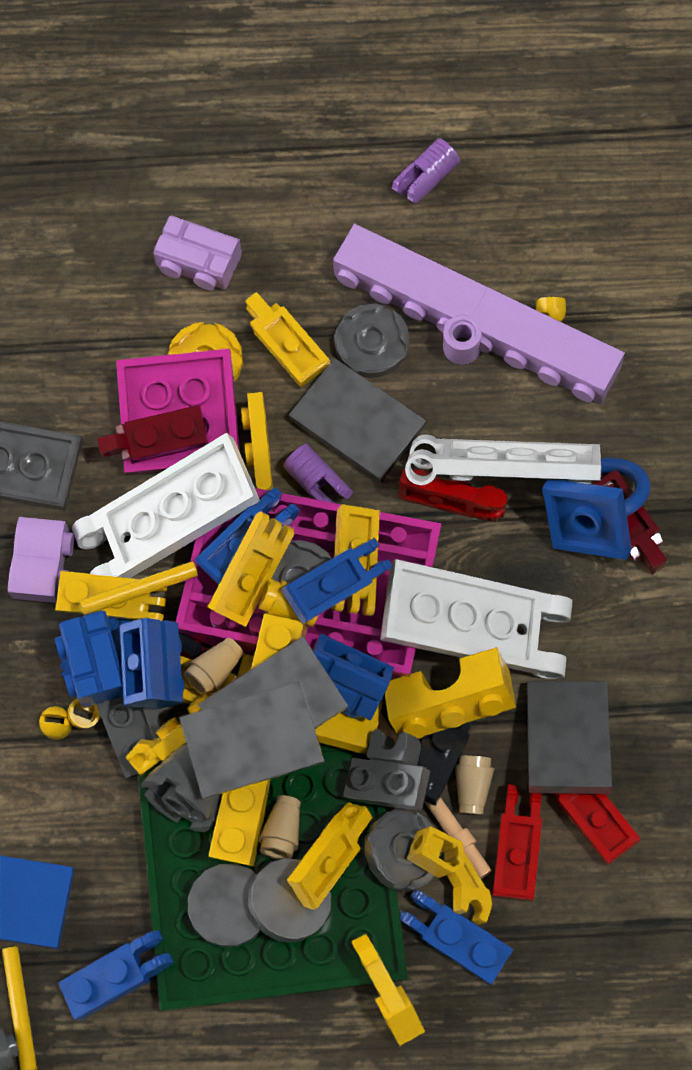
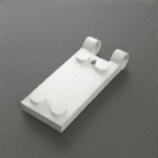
(472, 458)
(170, 509)
(470, 615)

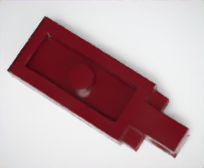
(157, 435)
(642, 528)

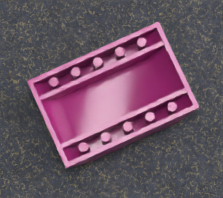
(398, 539)

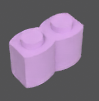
(39, 559)

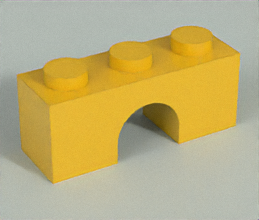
(479, 692)

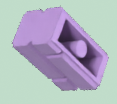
(197, 253)

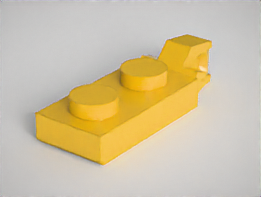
(286, 340)
(171, 737)
(329, 856)

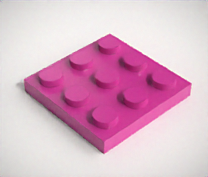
(176, 382)

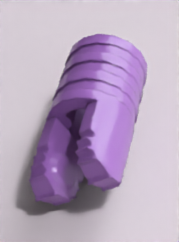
(426, 171)
(314, 473)

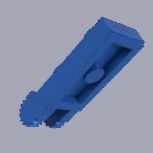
(220, 552)
(333, 582)
(459, 939)
(113, 976)

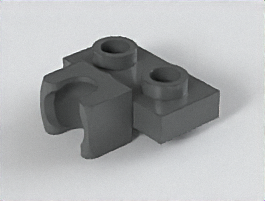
(127, 727)
(390, 774)

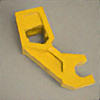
(458, 868)
(393, 1000)

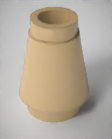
(212, 667)
(473, 783)
(281, 829)

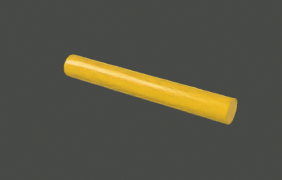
(138, 588)
(19, 1008)

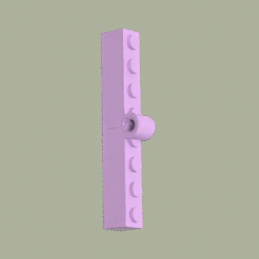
(477, 313)

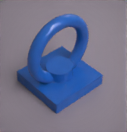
(595, 516)

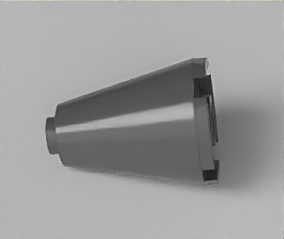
(176, 792)

